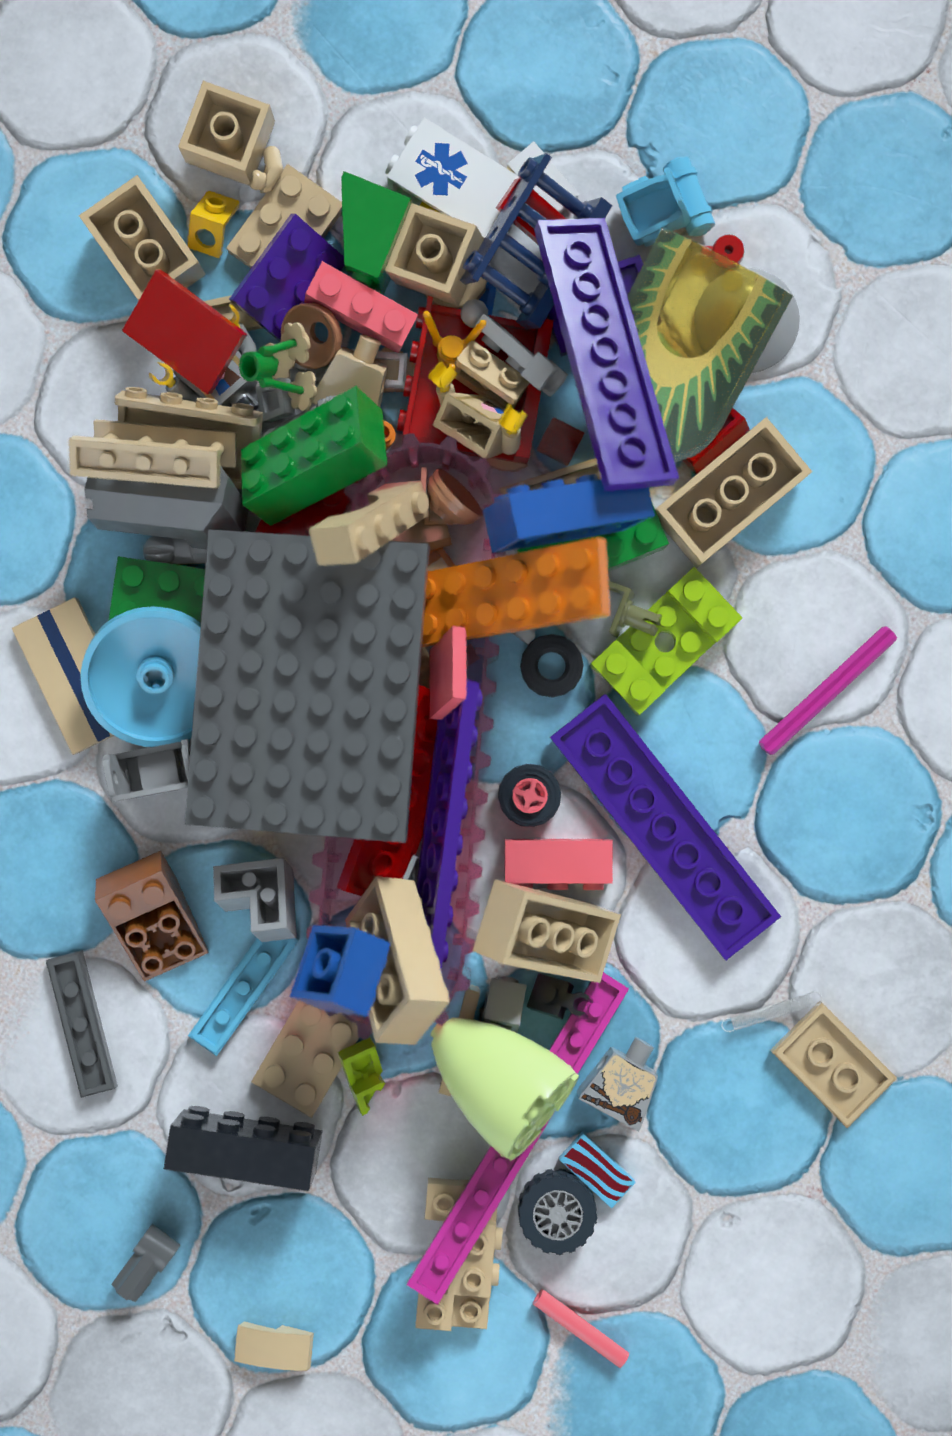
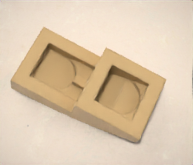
(274, 1348)

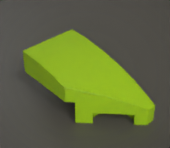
(362, 1072)

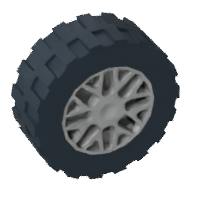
(557, 1211)

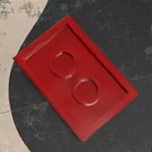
(184, 332)

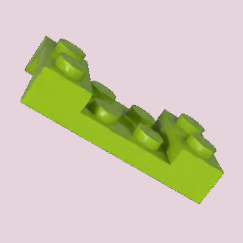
(694, 618)

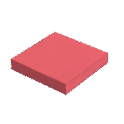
(448, 673)

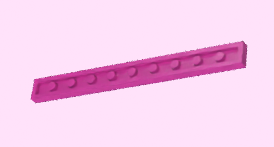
(497, 1172)

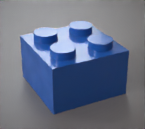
(340, 970)

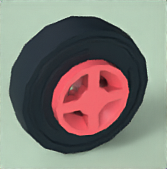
(515, 792)

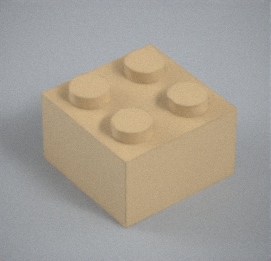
(226, 133)
(432, 253)

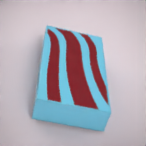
(597, 1169)

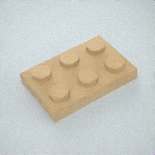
(290, 195)
(305, 1057)

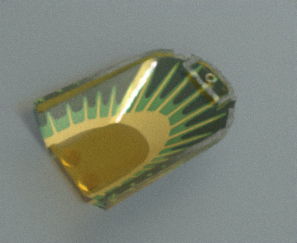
(700, 334)

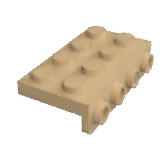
(172, 410)

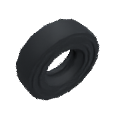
(561, 646)

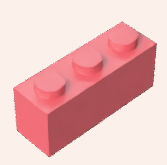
(361, 307)
(559, 862)

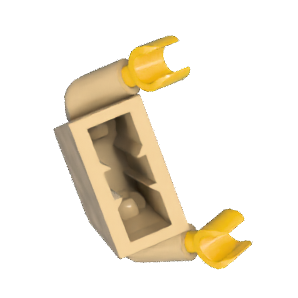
(475, 418)

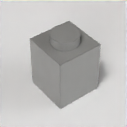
(504, 1003)

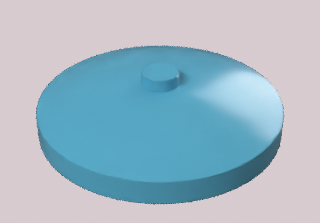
(143, 675)

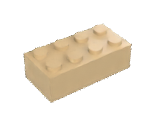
(731, 492)
(546, 932)
(411, 983)

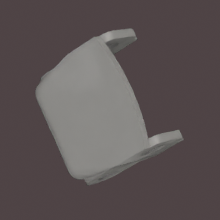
(147, 771)

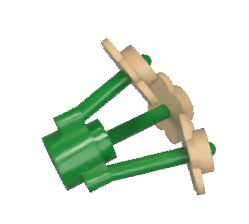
(275, 361)

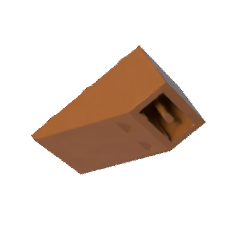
(150, 915)

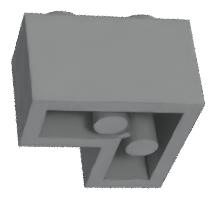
(263, 888)

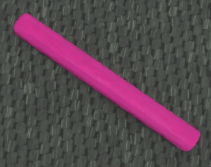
(828, 690)

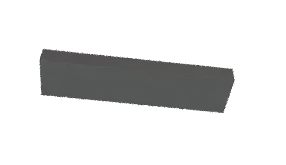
(81, 1023)

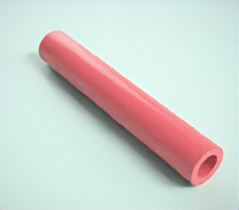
(581, 1328)

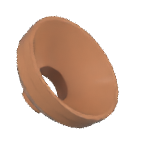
(308, 315)
(452, 500)

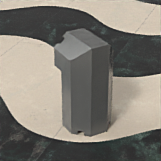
(166, 508)

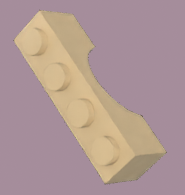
(359, 533)

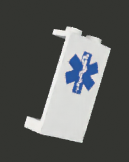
(450, 176)

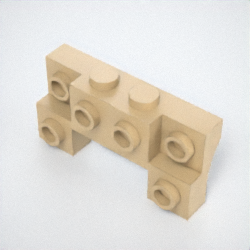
(470, 1291)

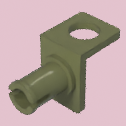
(630, 614)

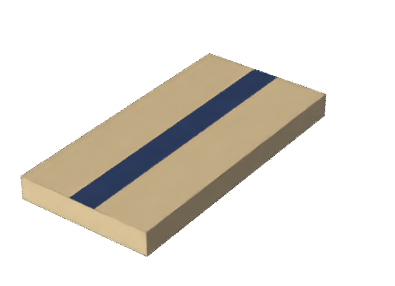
(55, 652)

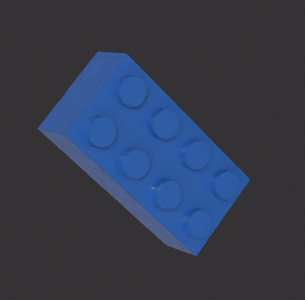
(563, 513)

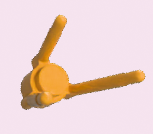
(450, 346)

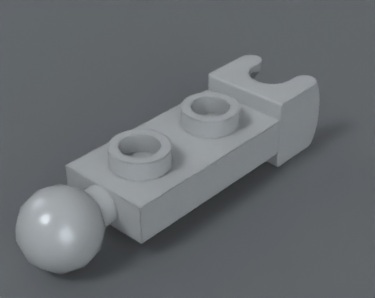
(534, 368)

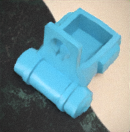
(666, 202)

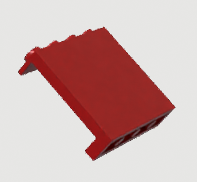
(423, 399)

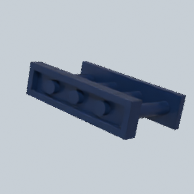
(535, 305)

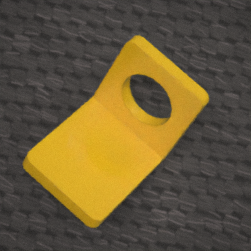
(211, 214)

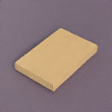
(833, 1064)

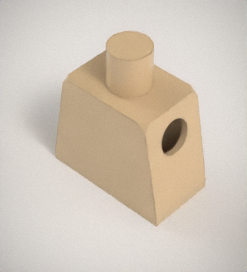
(355, 369)

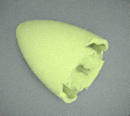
(501, 1081)

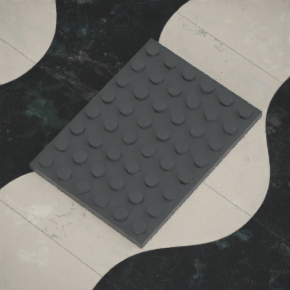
(306, 688)

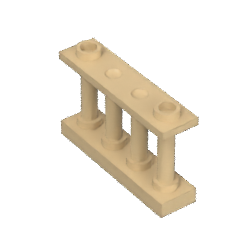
(153, 453)

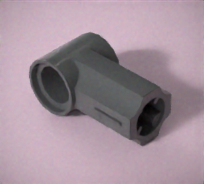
(149, 1257)

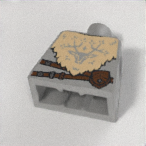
(621, 1084)

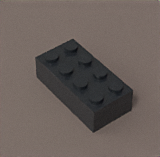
(243, 1148)

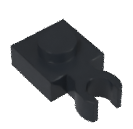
(555, 996)

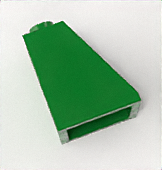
(370, 228)

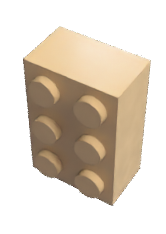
(140, 238)

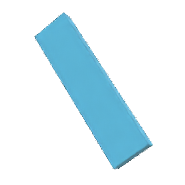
(240, 993)

